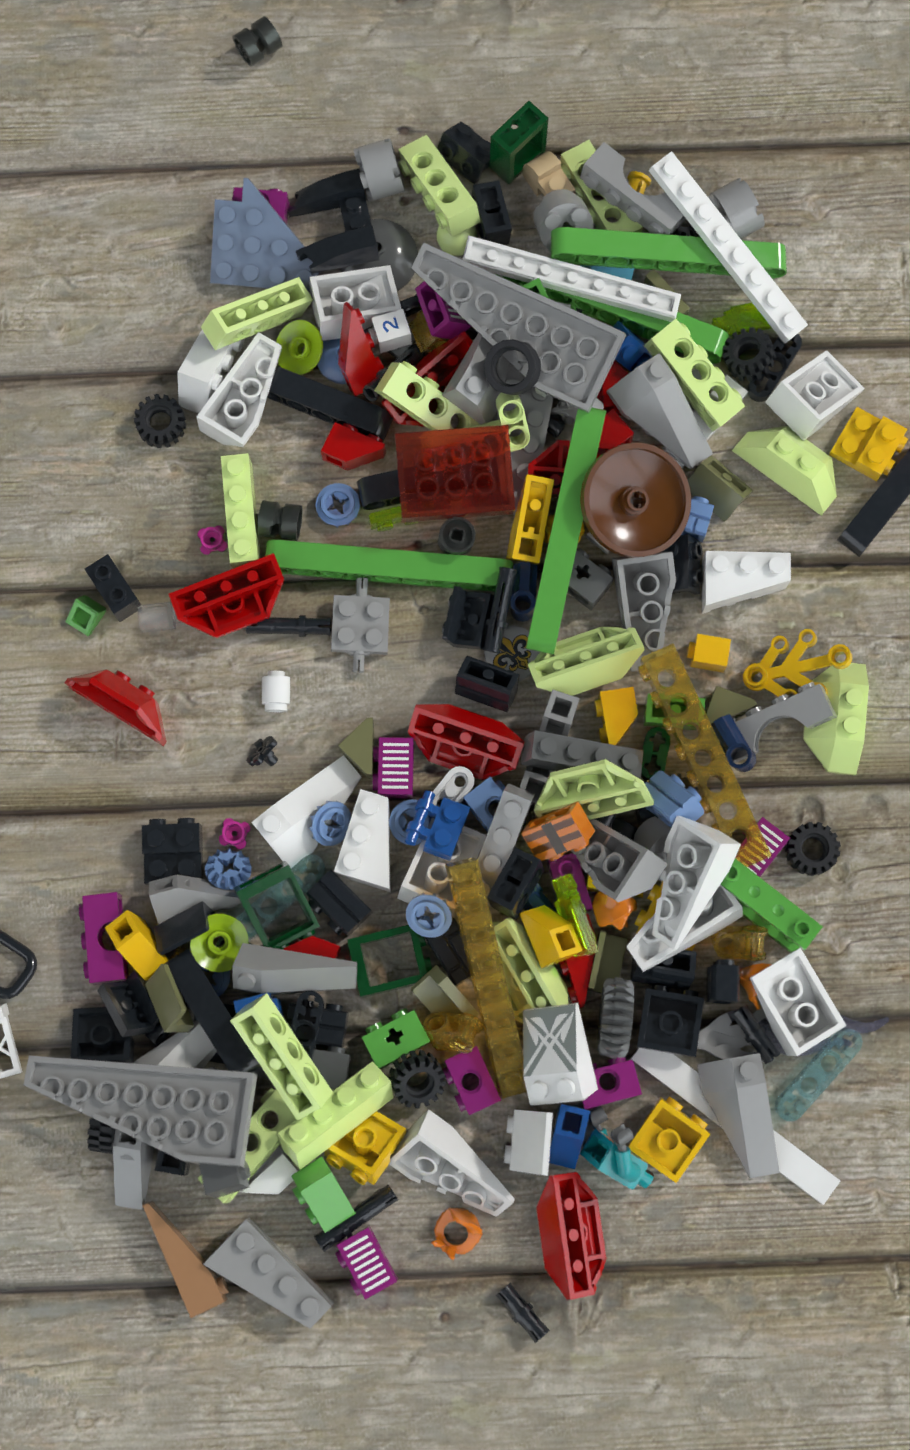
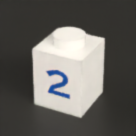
(390, 331)

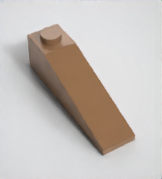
(197, 1284)

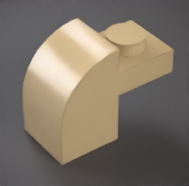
(546, 175)

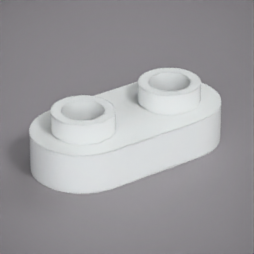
(449, 790)

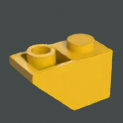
(617, 712)
(550, 935)
(136, 943)

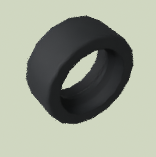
(491, 362)

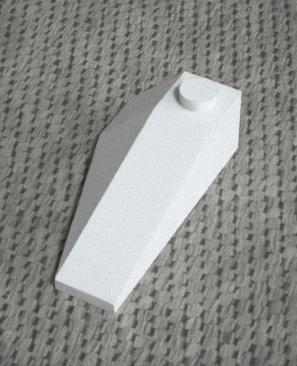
(288, 820)

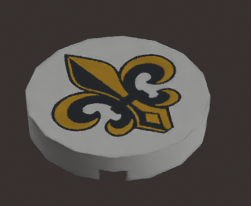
(513, 652)

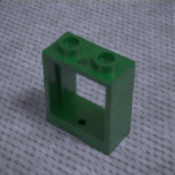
(516, 147)
(264, 881)
(357, 955)

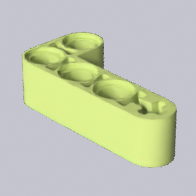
(514, 419)

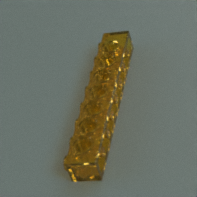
(668, 661)
(487, 976)

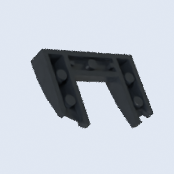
(358, 241)

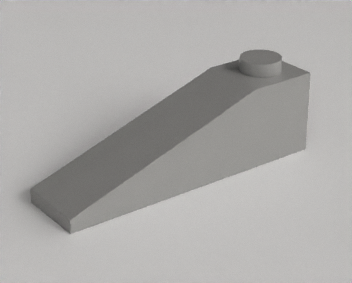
(469, 386)
(658, 405)
(644, 596)
(619, 864)
(289, 972)
(741, 1104)

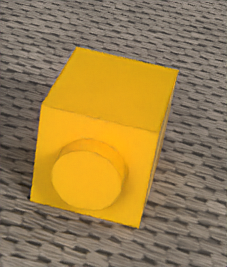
(709, 652)

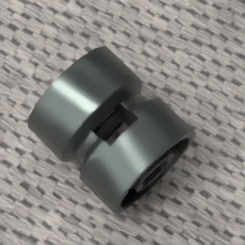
(264, 34)
(280, 520)
(456, 536)

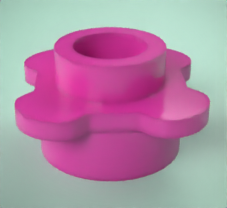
(206, 534)
(231, 826)

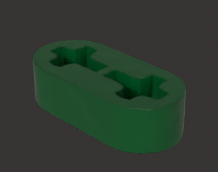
(661, 755)

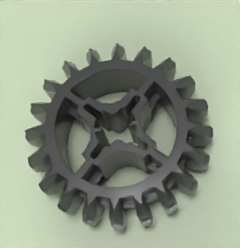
(615, 1017)

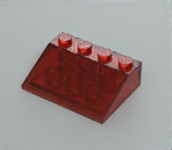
(454, 473)

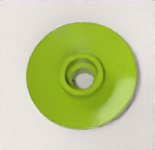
(293, 339)
(222, 957)

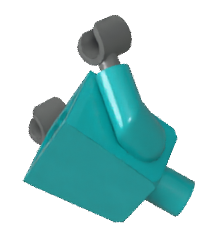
(612, 1155)

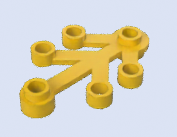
(792, 667)

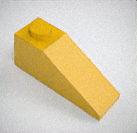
(530, 520)

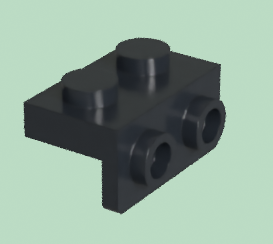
(465, 151)
(686, 556)
(467, 618)
(130, 1005)

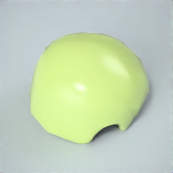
(456, 244)

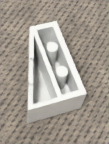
(204, 372)
(742, 576)
(367, 843)

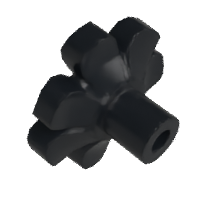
(263, 752)

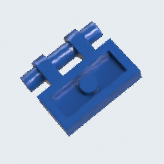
(446, 829)

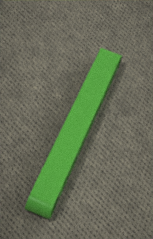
(654, 251)
(645, 326)
(564, 532)
(387, 565)

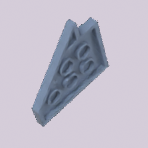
(254, 244)

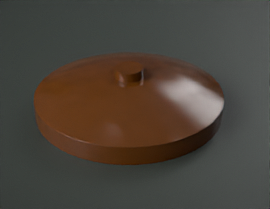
(635, 500)

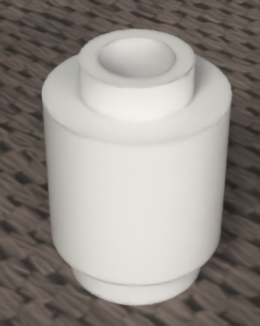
(276, 691)

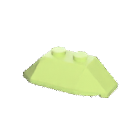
(791, 464)
(587, 660)
(841, 740)
(598, 787)
(526, 981)

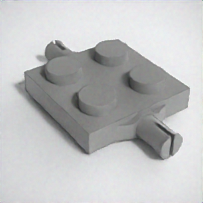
(360, 625)

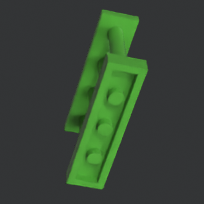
(770, 909)

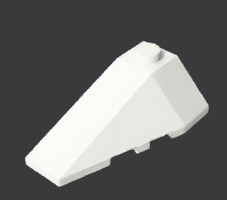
(240, 399)
(695, 868)
(718, 913)
(182, 1050)
(442, 1157)

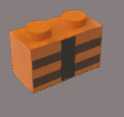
(558, 832)

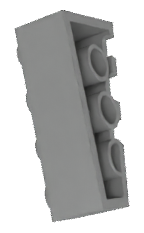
(267, 1272)

